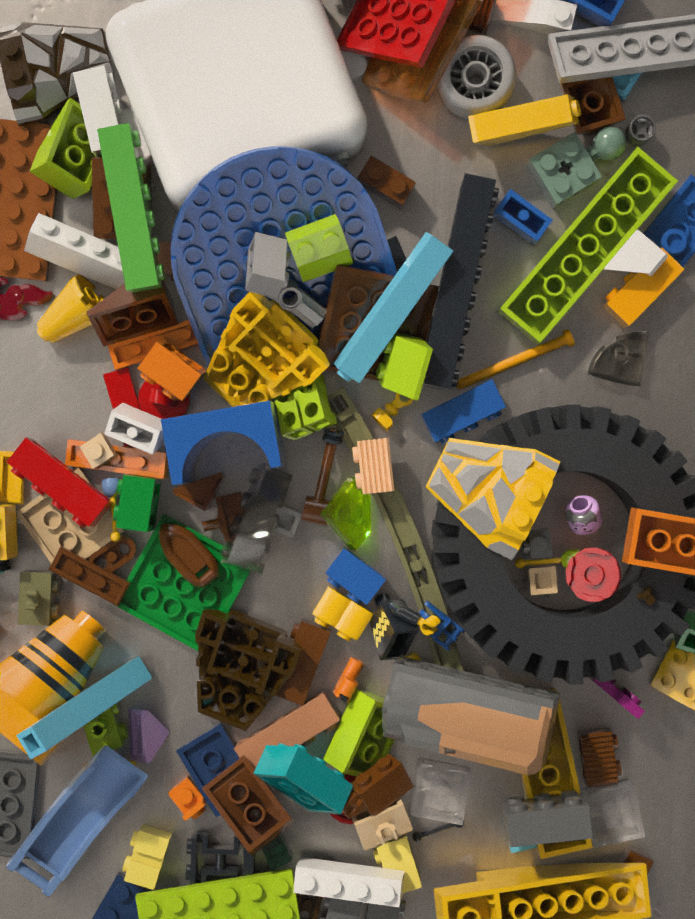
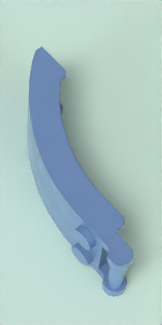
(77, 817)

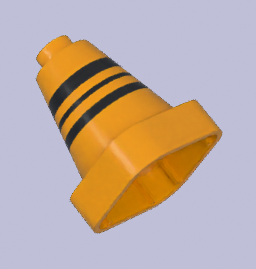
(47, 674)

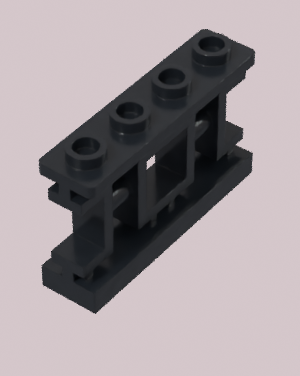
(220, 862)

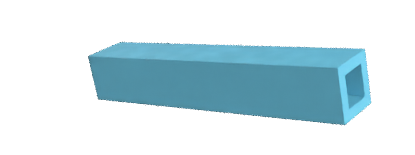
(392, 308)
(83, 707)

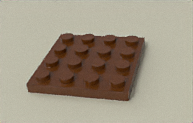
(349, 302)

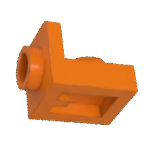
(188, 798)

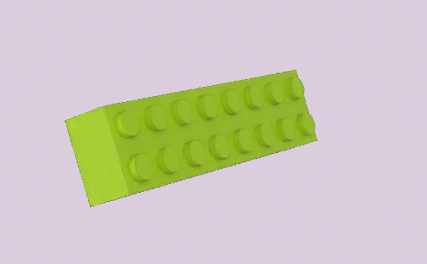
(587, 246)

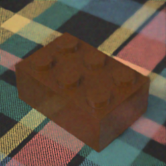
(102, 213)

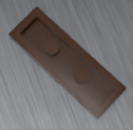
(89, 576)

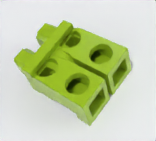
(304, 410)

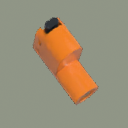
(347, 682)

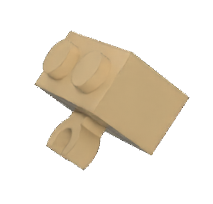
(380, 828)

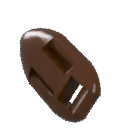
(187, 554)

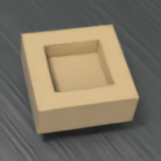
(98, 450)
(542, 580)

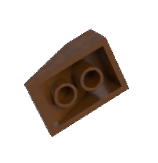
(132, 314)
(247, 805)

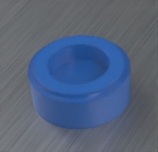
(674, 241)

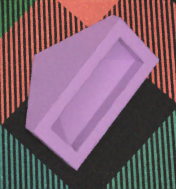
(145, 735)

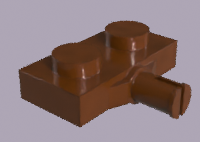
(228, 508)

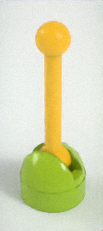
(567, 555)

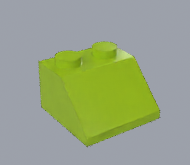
(319, 247)
(404, 365)

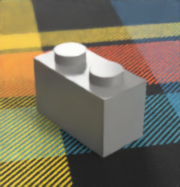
(267, 265)

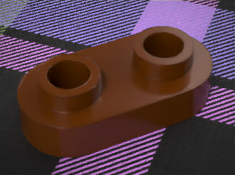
(113, 554)

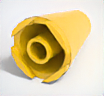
(69, 310)

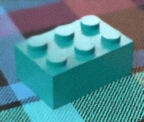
(303, 778)

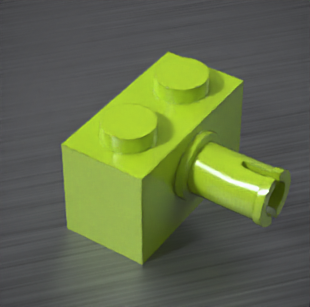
(106, 730)

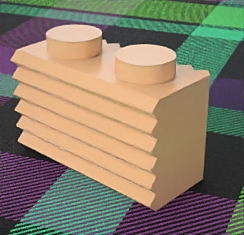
(375, 466)

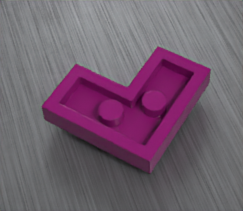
(624, 697)

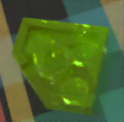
(349, 514)

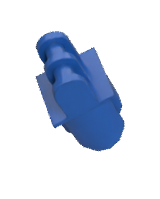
(441, 627)

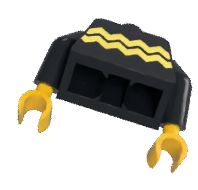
(396, 627)

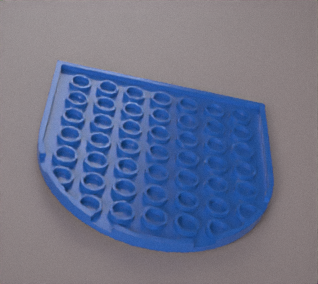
(267, 194)

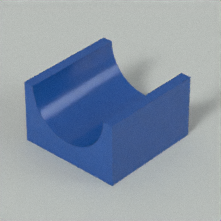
(191, 433)

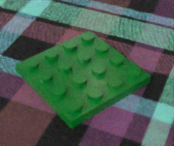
(168, 600)

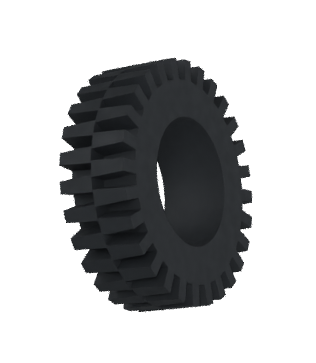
(605, 633)

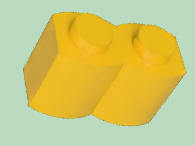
(341, 613)

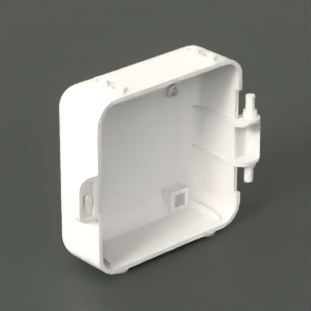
(233, 80)

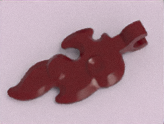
(17, 296)

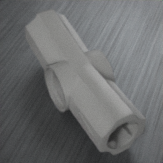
(301, 304)

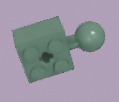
(570, 153)

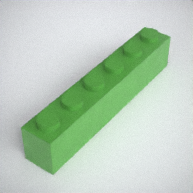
(130, 208)

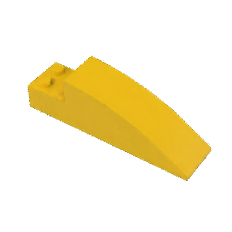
(550, 893)

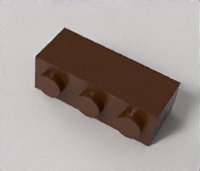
(313, 640)

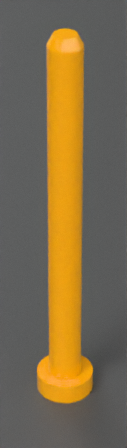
(565, 339)

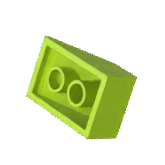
(66, 153)

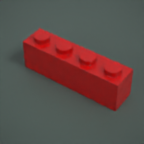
(59, 482)

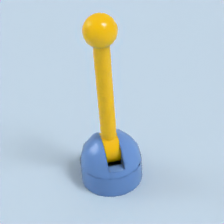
(109, 488)

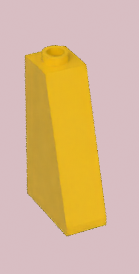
(524, 120)

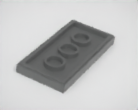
(17, 799)

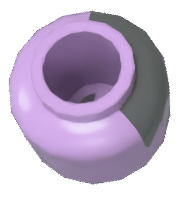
(583, 515)

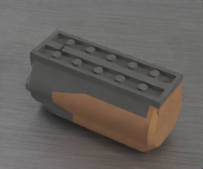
(469, 716)

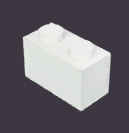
(135, 428)

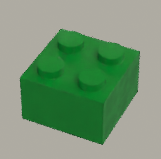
(137, 502)

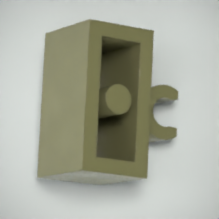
(38, 598)

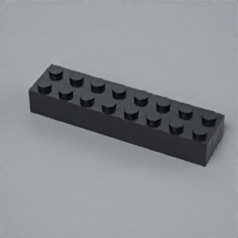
(457, 280)

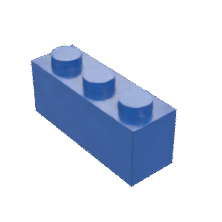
(463, 412)

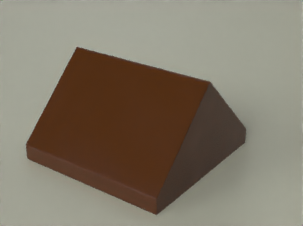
(598, 104)

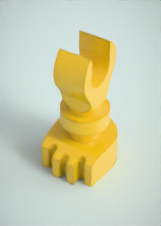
(391, 409)

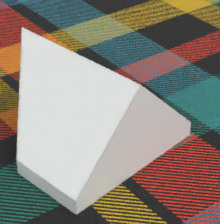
(638, 256)

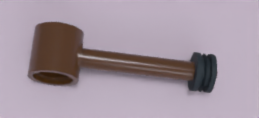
(316, 504)

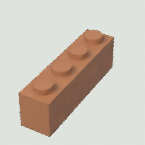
(292, 728)

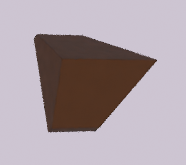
(201, 492)

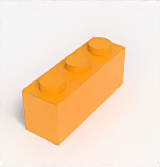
(640, 291)

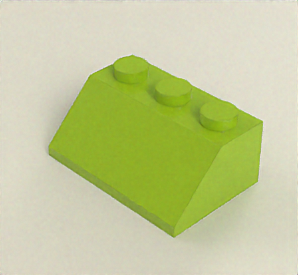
(359, 735)

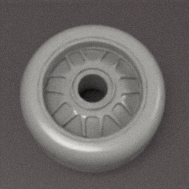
(483, 58)

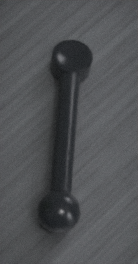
(417, 836)

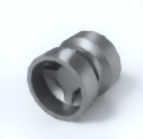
(644, 126)

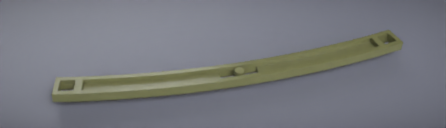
(401, 530)

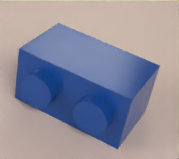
(522, 217)
(354, 576)

